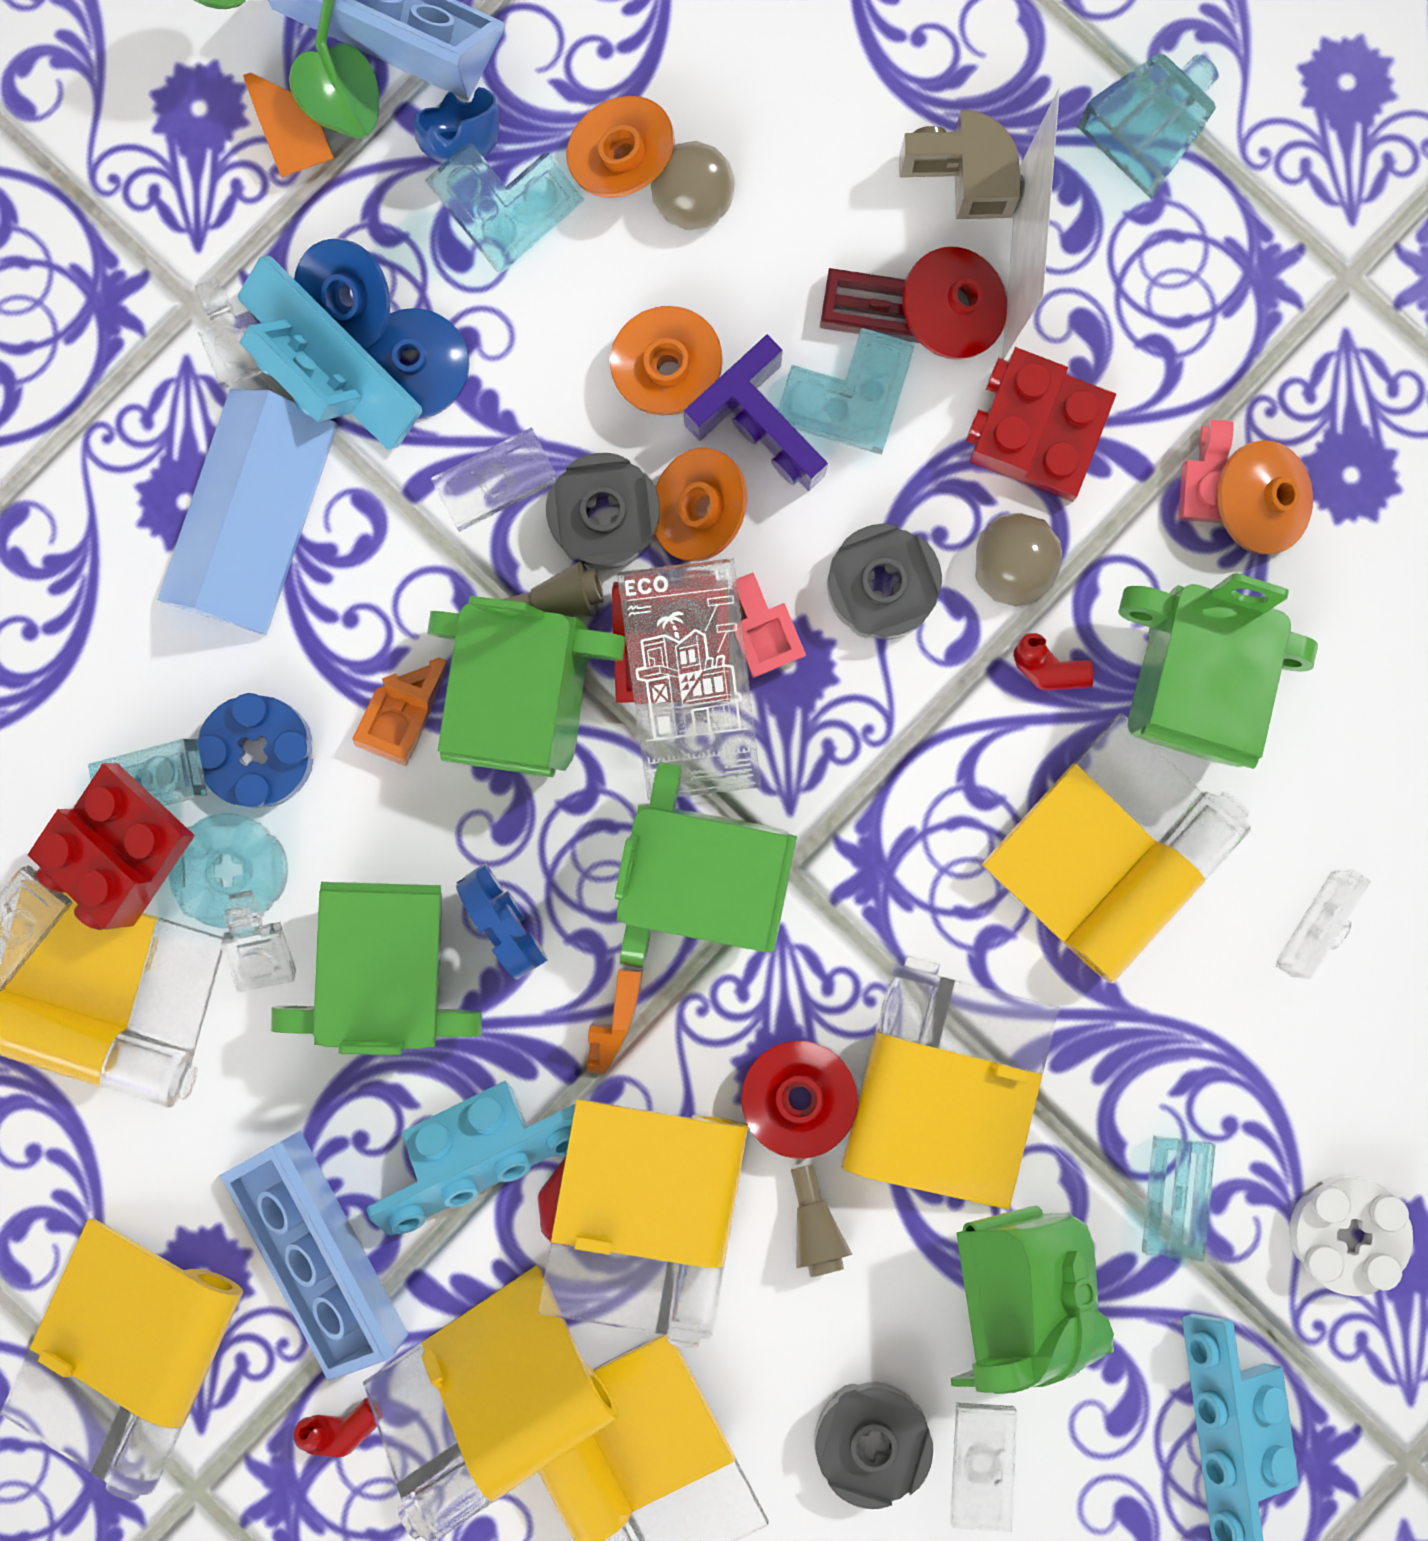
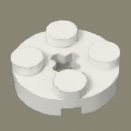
(1376, 1260)

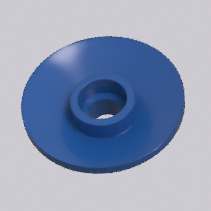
(329, 273)
(443, 360)

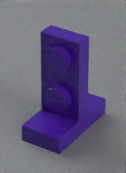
(756, 416)

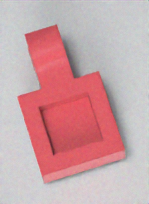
(1201, 477)
(767, 633)

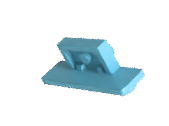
(319, 359)
(468, 1152)
(1239, 1429)

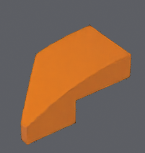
(291, 135)
(400, 712)
(606, 1038)

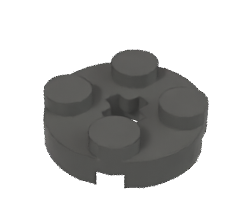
(577, 492)
(899, 553)
(889, 1474)

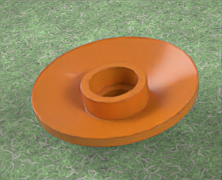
(620, 146)
(662, 337)
(684, 493)
(1265, 497)

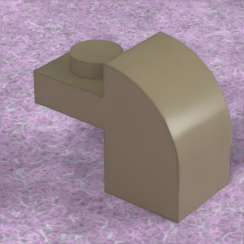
(978, 156)

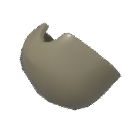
(694, 186)
(1017, 559)

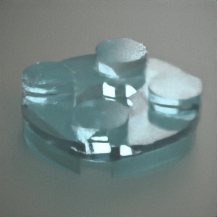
(250, 844)

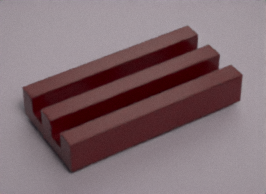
(854, 323)

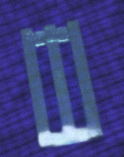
(1200, 1201)

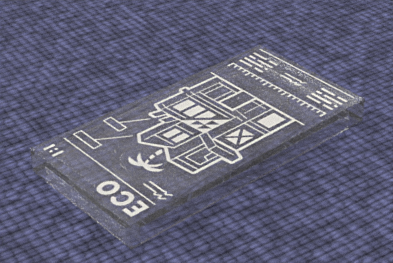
(690, 675)

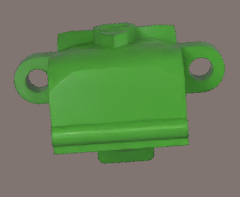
(1212, 666)
(515, 684)
(699, 875)
(377, 972)
(1030, 1300)

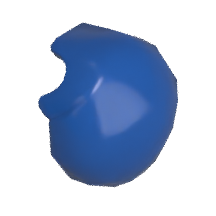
(454, 123)

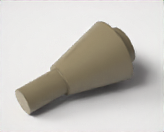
(567, 593)
(817, 1233)

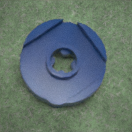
(287, 751)
(501, 921)

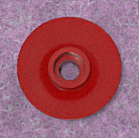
(936, 312)
(793, 1130)

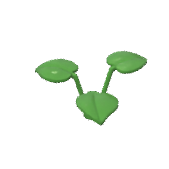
(332, 84)

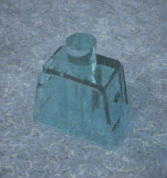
(1152, 117)

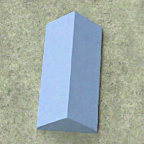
(426, 38)
(248, 510)
(315, 1258)

